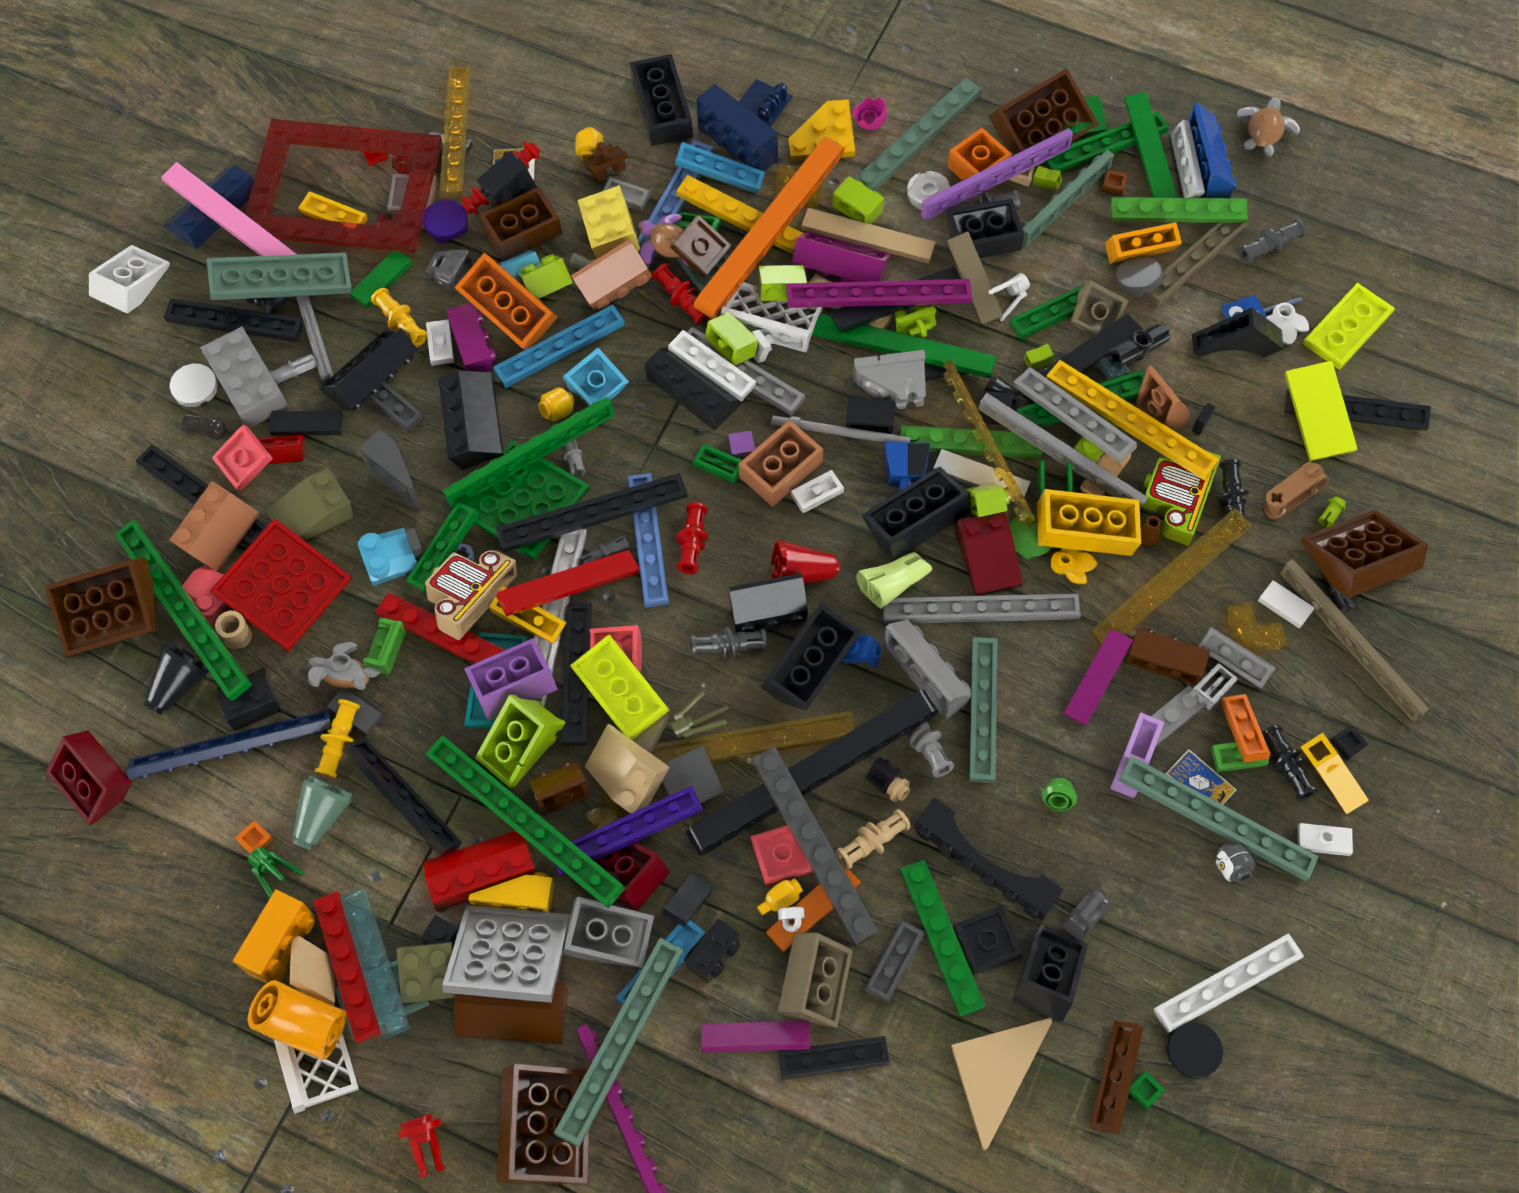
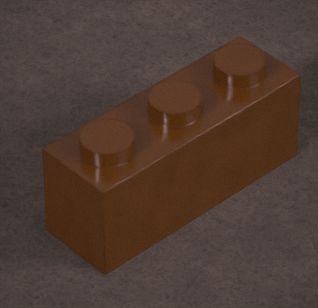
(1168, 656)

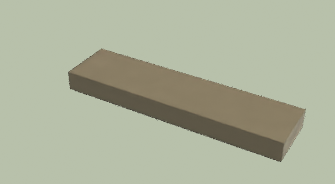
(971, 268)

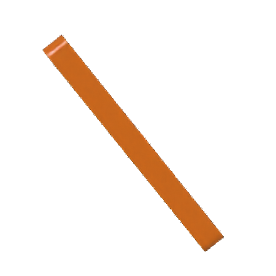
(768, 228)

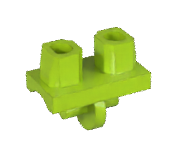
(917, 322)

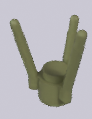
(685, 726)

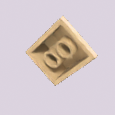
(625, 770)

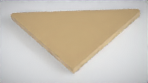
(993, 1071)

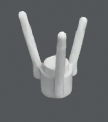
(1014, 286)

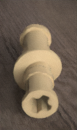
(872, 838)

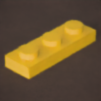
(326, 209)

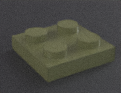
(423, 971)

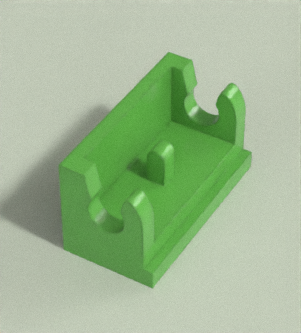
(385, 645)

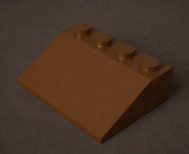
(1042, 113)
(1365, 552)
(103, 606)
(529, 1114)

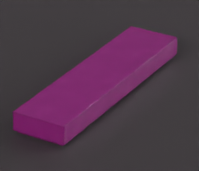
(1098, 677)
(755, 1036)

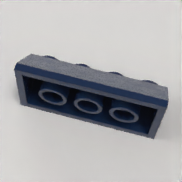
(193, 224)

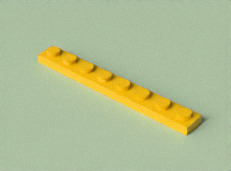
(1133, 420)

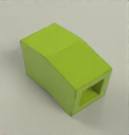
(1047, 178)
(1039, 357)

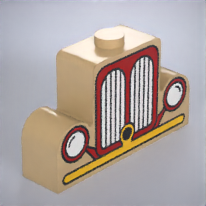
(467, 589)

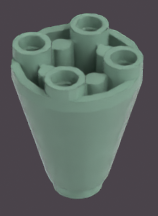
(317, 810)

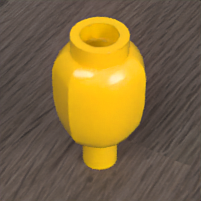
(780, 896)

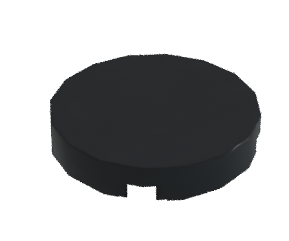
(1195, 1050)

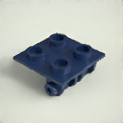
(766, 101)

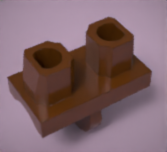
(605, 158)

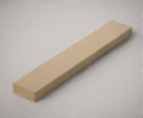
(868, 235)

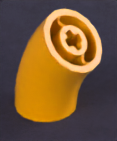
(297, 1019)

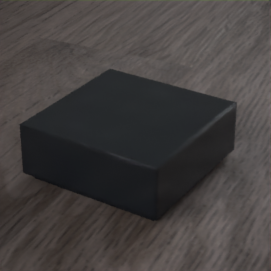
(1203, 418)
(1349, 742)

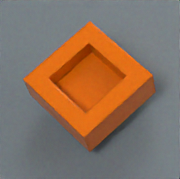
(254, 837)

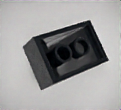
(1050, 973)

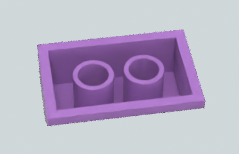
(512, 672)

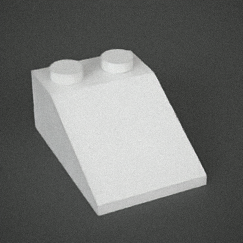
(126, 278)

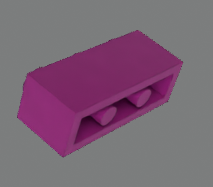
(471, 338)

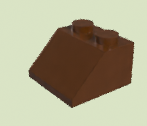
(559, 788)

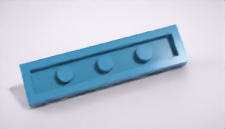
(719, 168)
(682, 937)

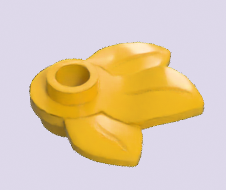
(1073, 564)

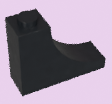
(1241, 332)

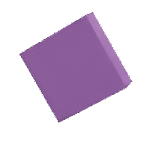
(741, 443)

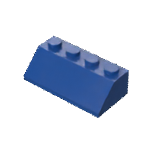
(1211, 154)

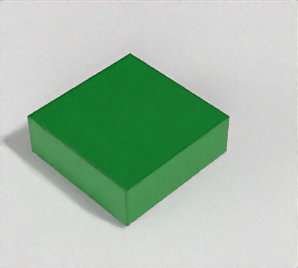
(1145, 1090)

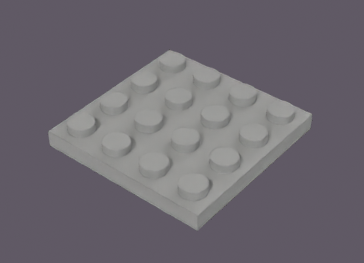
(507, 954)

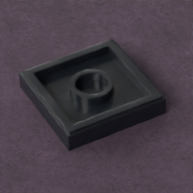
(987, 940)

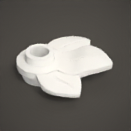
(1290, 323)

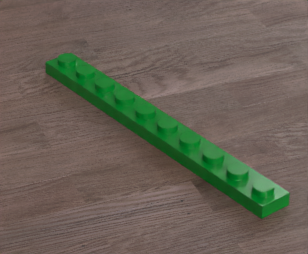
(185, 613)
(526, 822)

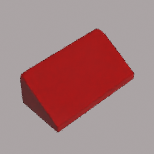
(284, 448)

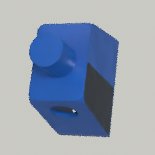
(905, 462)

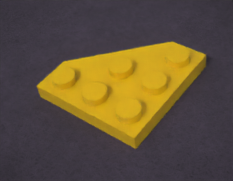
(830, 121)

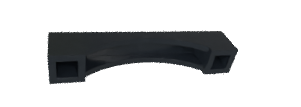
(1032, 893)

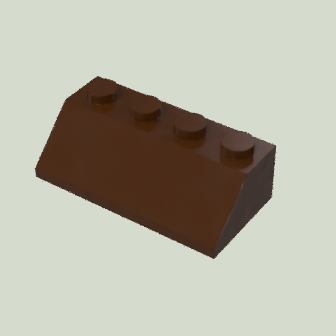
(511, 1018)

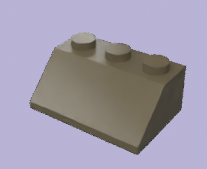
(815, 980)

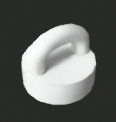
(791, 913)

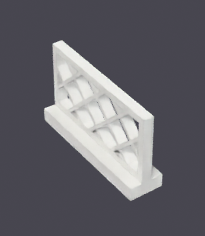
(784, 334)
(294, 1080)

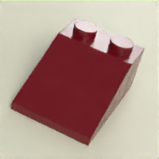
(989, 553)
(637, 871)

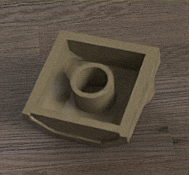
(1097, 308)

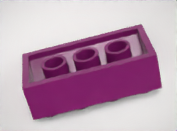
(840, 258)

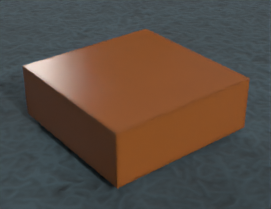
(1114, 182)

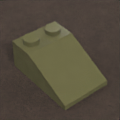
(312, 506)

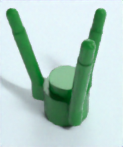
(265, 862)

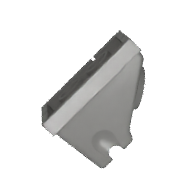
(893, 377)

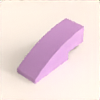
(1140, 746)

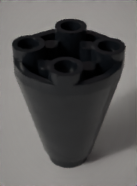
(173, 678)

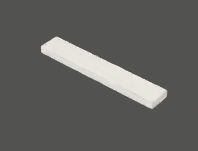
(1228, 983)

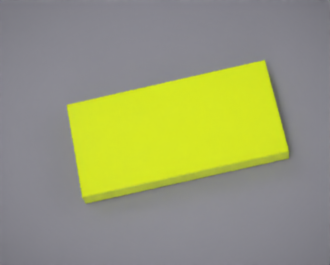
(1348, 326)
(1320, 411)
(619, 688)

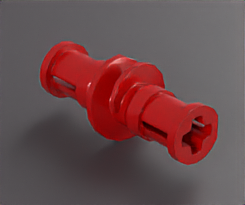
(680, 294)
(692, 538)

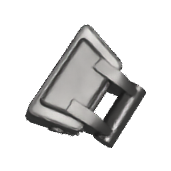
(452, 268)
(1086, 914)

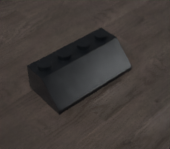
(369, 369)
(691, 388)
(470, 418)
(917, 513)
(811, 658)

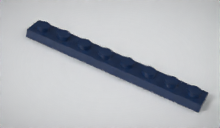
(222, 746)

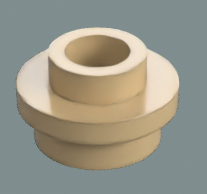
(898, 789)

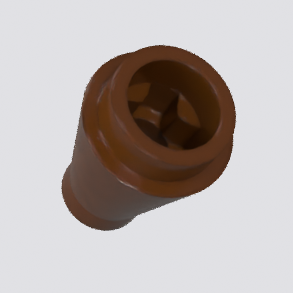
(1150, 531)

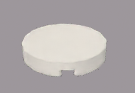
(924, 186)
(193, 385)

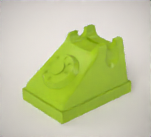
(518, 739)

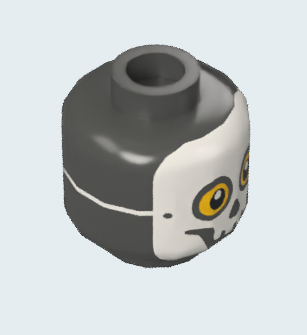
(1235, 862)

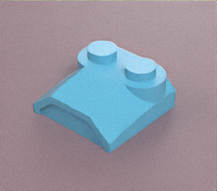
(595, 378)
(386, 555)

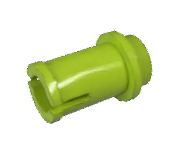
(1335, 507)

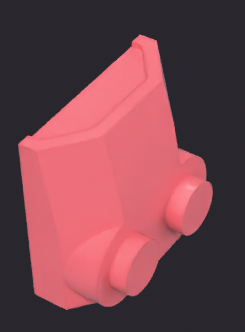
(199, 586)
(626, 637)

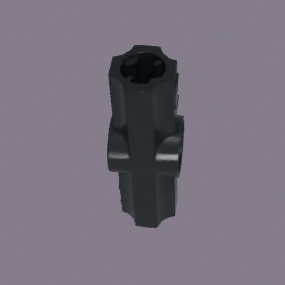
(1139, 345)

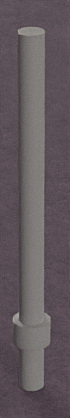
(839, 430)

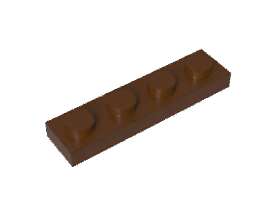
(1116, 1077)

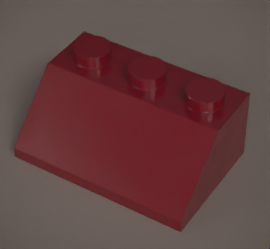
(88, 776)

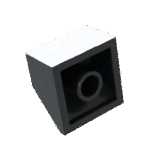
(253, 704)

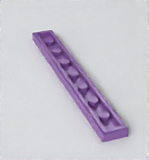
(996, 174)

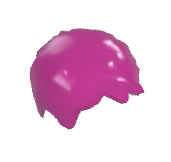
(870, 114)

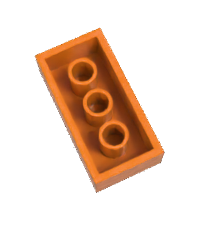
(506, 302)

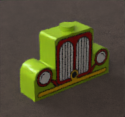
(1178, 496)

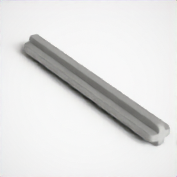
(314, 337)

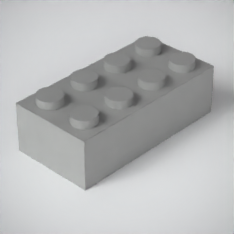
(244, 377)

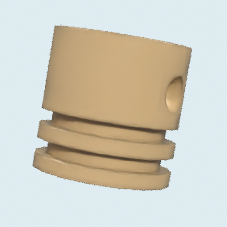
(233, 630)

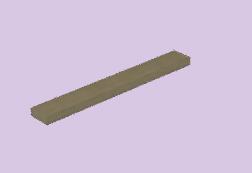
(1354, 641)

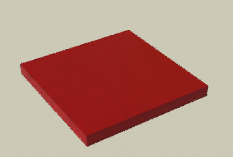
(281, 585)

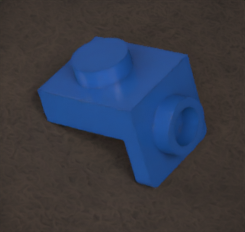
(864, 650)

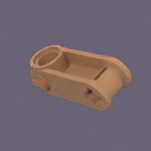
(1294, 490)

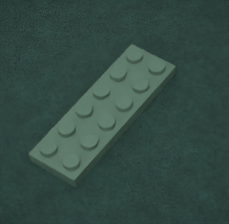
(278, 276)

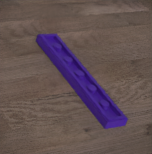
(638, 825)

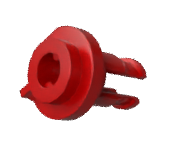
(421, 1131)

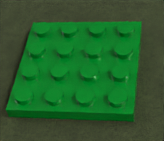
(524, 495)

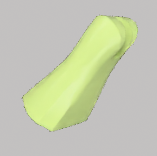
(888, 581)

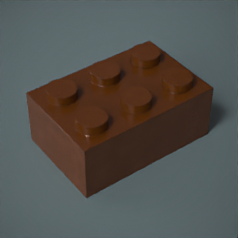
(520, 224)

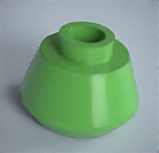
(1059, 795)

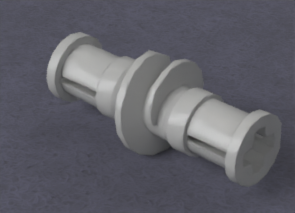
(926, 742)

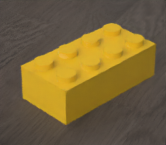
(1088, 522)

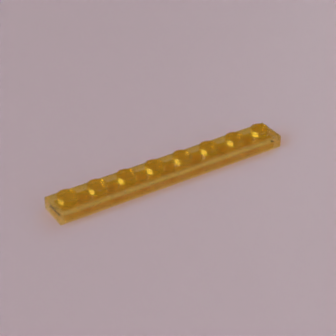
(455, 132)
(991, 451)
(1174, 576)
(761, 738)

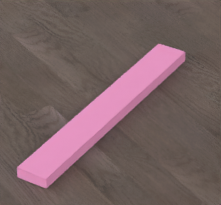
(223, 212)

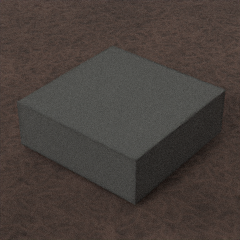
(414, 543)

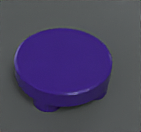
(445, 220)

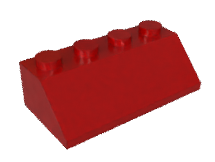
(477, 868)

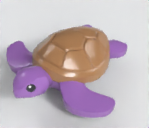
(662, 237)

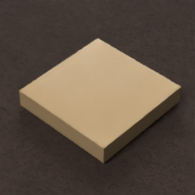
(312, 970)

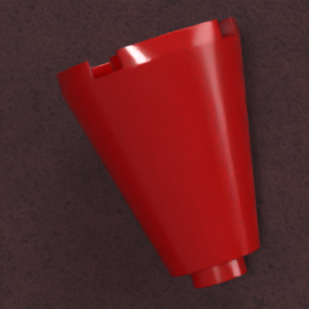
(796, 559)

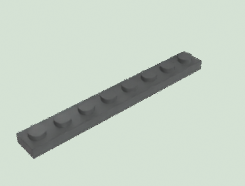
(814, 845)

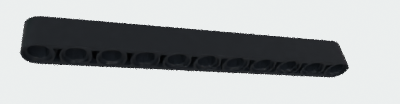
(814, 770)

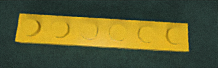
(730, 210)

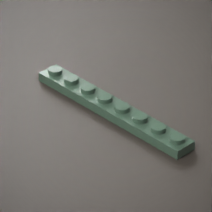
(919, 134)
(1218, 818)
(618, 1043)

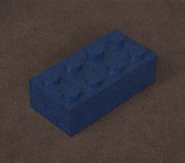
(737, 129)

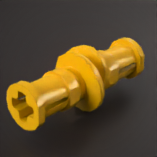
(398, 316)
(337, 738)

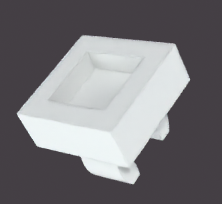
(763, 345)

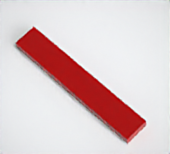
(567, 582)

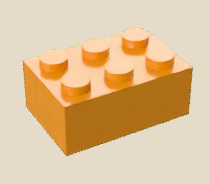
(269, 941)

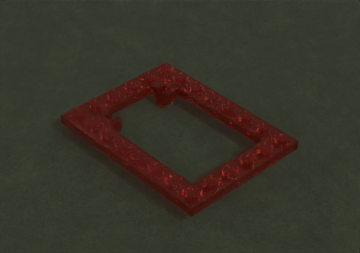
(397, 235)

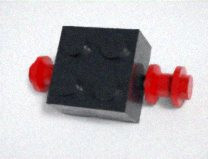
(504, 180)

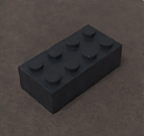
(661, 99)

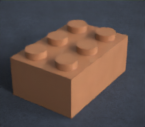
(781, 463)

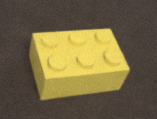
(607, 221)

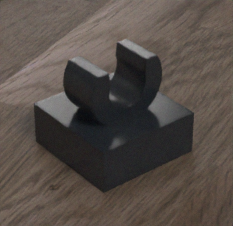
(882, 774)

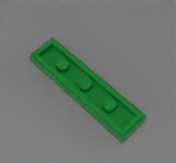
(1045, 314)
(443, 544)

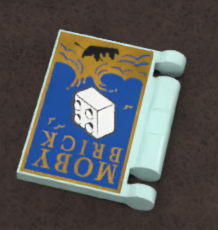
(1200, 777)

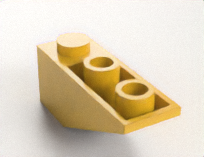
(1334, 773)

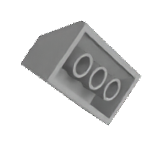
(926, 668)

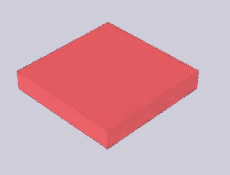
(242, 458)
(779, 856)

